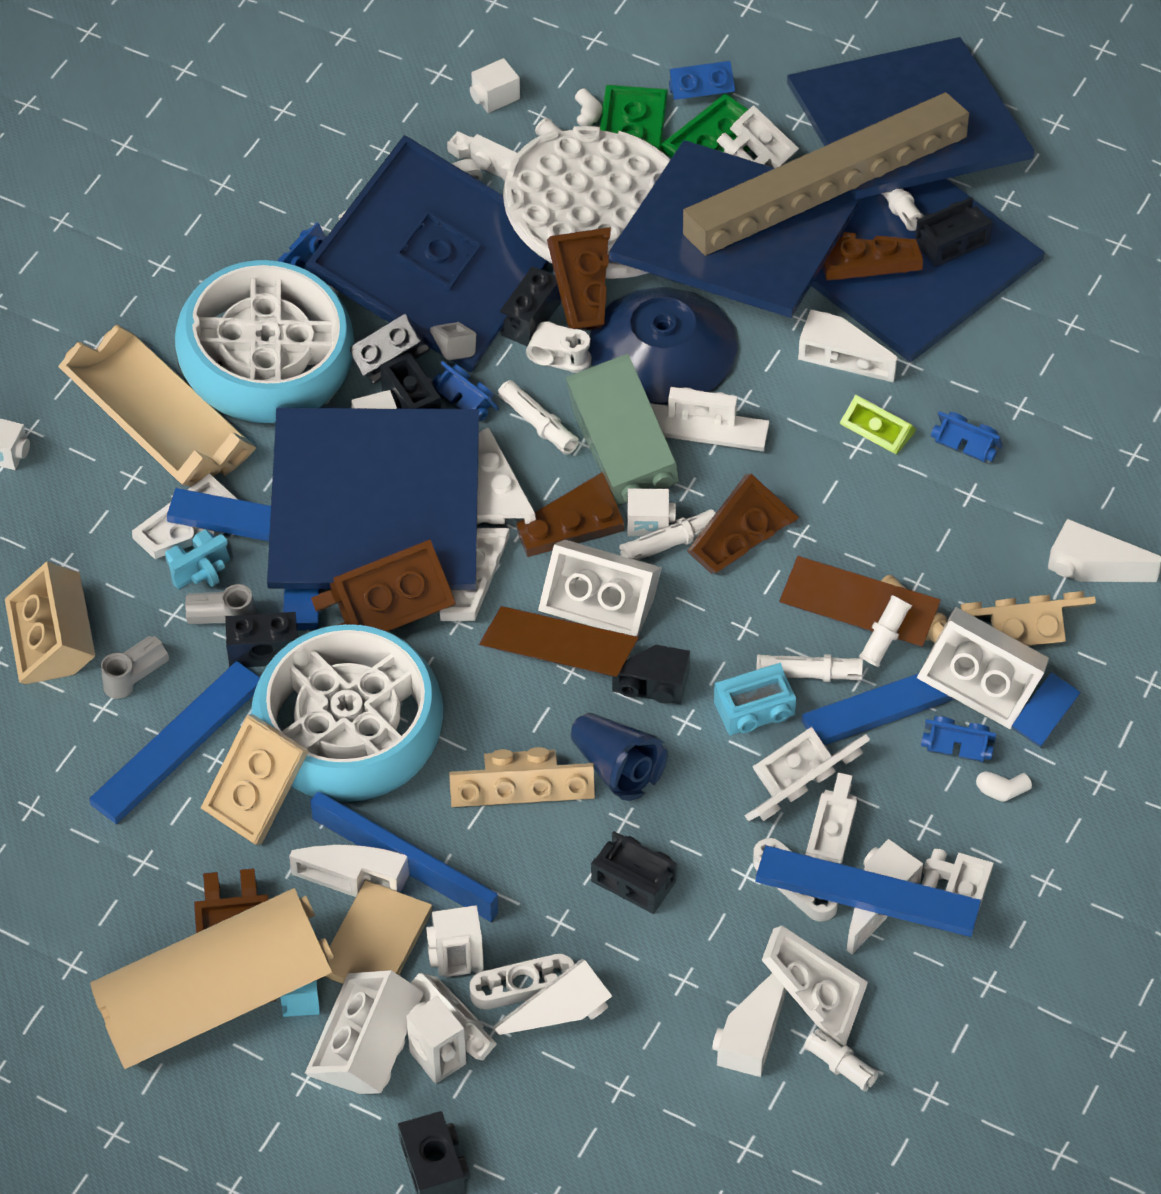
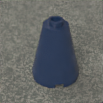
(620, 754)

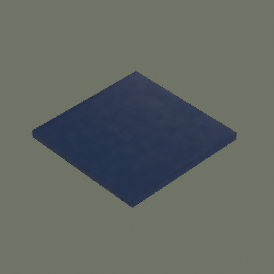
(873, 88)
(427, 247)
(761, 270)
(924, 305)
(370, 486)

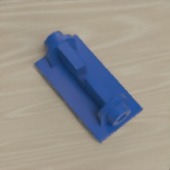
(701, 80)
(304, 246)
(455, 383)
(979, 439)
(946, 733)

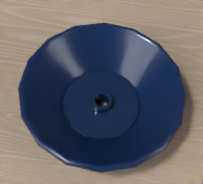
(671, 340)

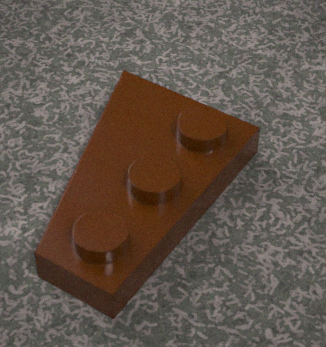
(873, 257)
(581, 274)
(576, 516)
(740, 524)

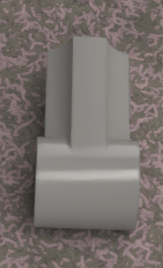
(214, 606)
(124, 669)

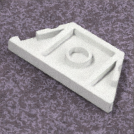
(497, 486)

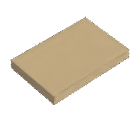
(254, 779)
(377, 932)

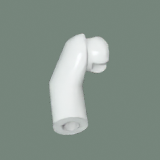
(590, 110)
(1002, 788)

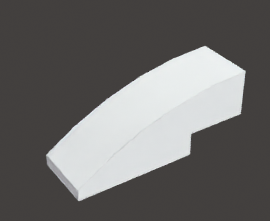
(349, 866)

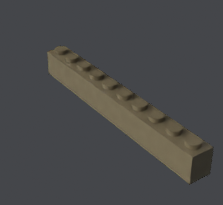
(824, 173)

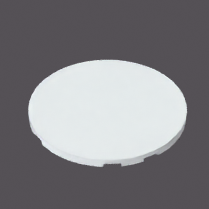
(580, 184)

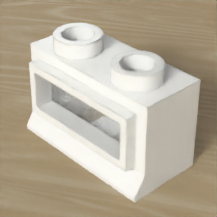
(455, 942)

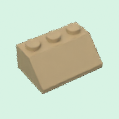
(49, 625)

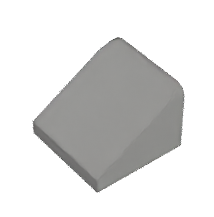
(454, 340)

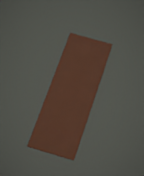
(855, 598)
(559, 641)

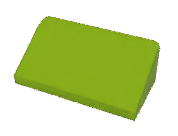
(877, 425)

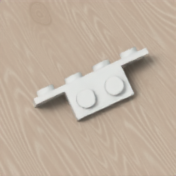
(709, 419)
(795, 765)

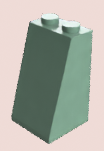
(621, 428)

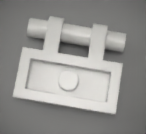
(761, 137)
(966, 877)

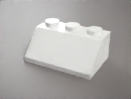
(599, 588)
(983, 668)
(364, 1032)

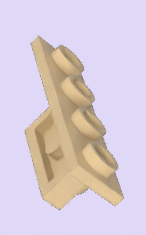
(1032, 622)
(521, 779)

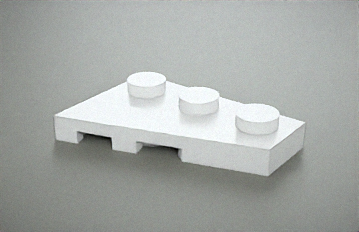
(158, 535)
(489, 551)
(816, 982)

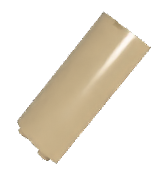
(156, 407)
(211, 977)

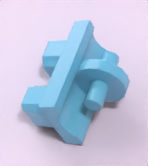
(200, 563)

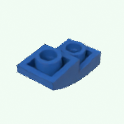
(1045, 709)

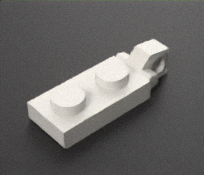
(484, 152)
(833, 822)
(477, 1041)

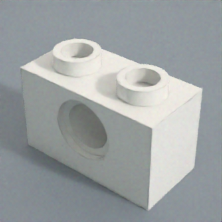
(436, 1039)

